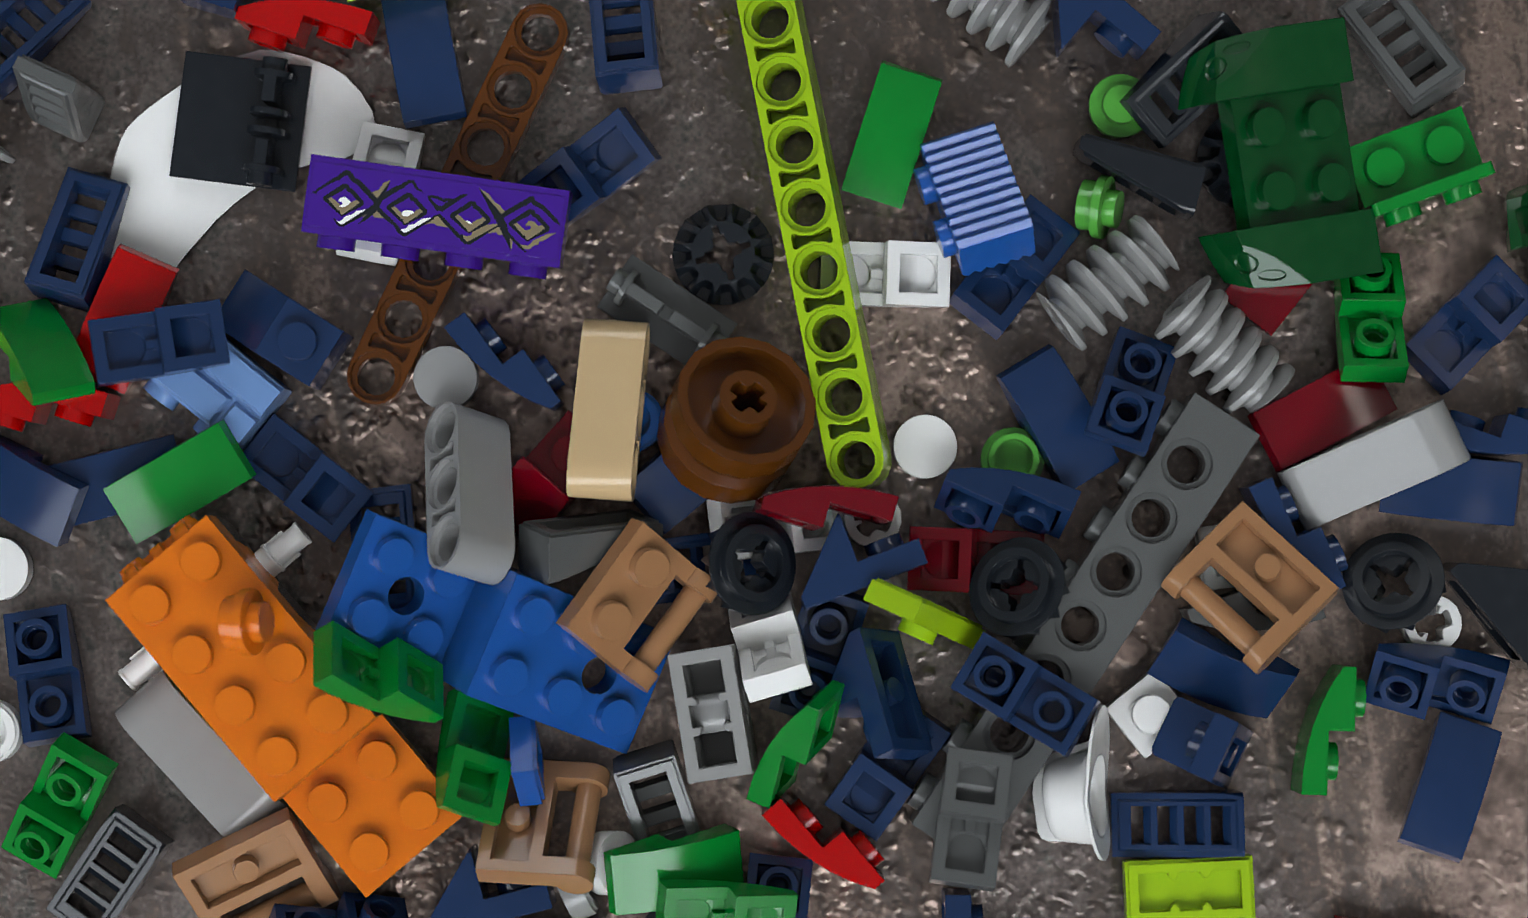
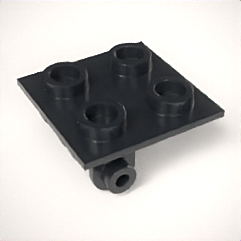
(241, 121)

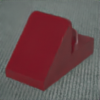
(542, 476)

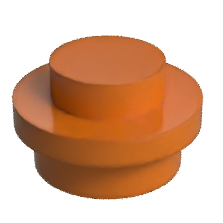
(246, 622)

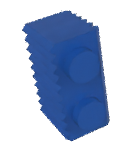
(976, 198)

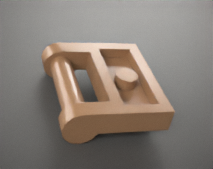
(1263, 571)
(623, 594)
(520, 845)
(252, 865)

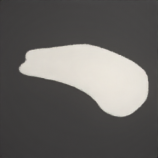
(171, 213)

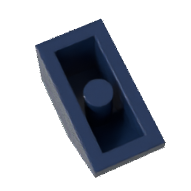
(283, 330)

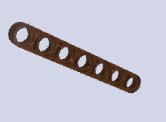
(484, 115)

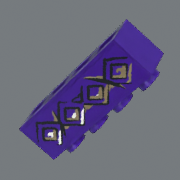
(437, 213)

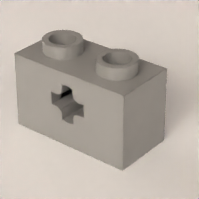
(713, 713)

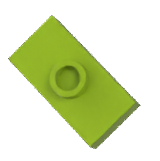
(922, 617)
(1189, 887)

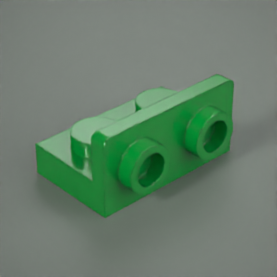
(1417, 165)

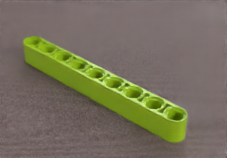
(805, 243)

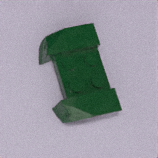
(1285, 156)

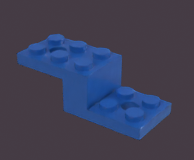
(491, 639)

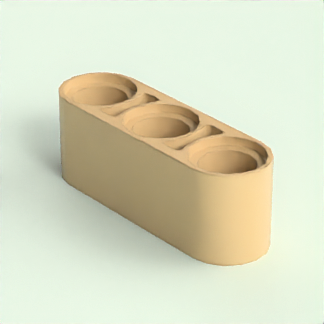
(608, 410)

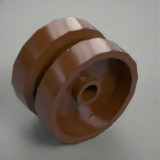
(735, 419)

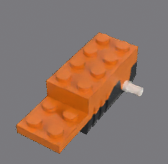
(329, 760)

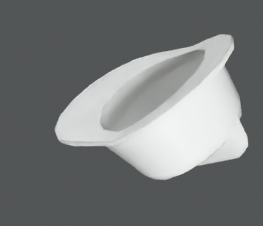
(1073, 794)

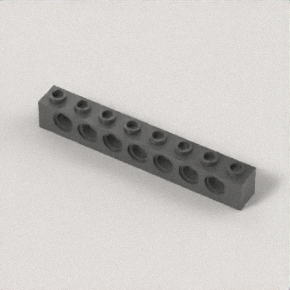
(1220, 449)

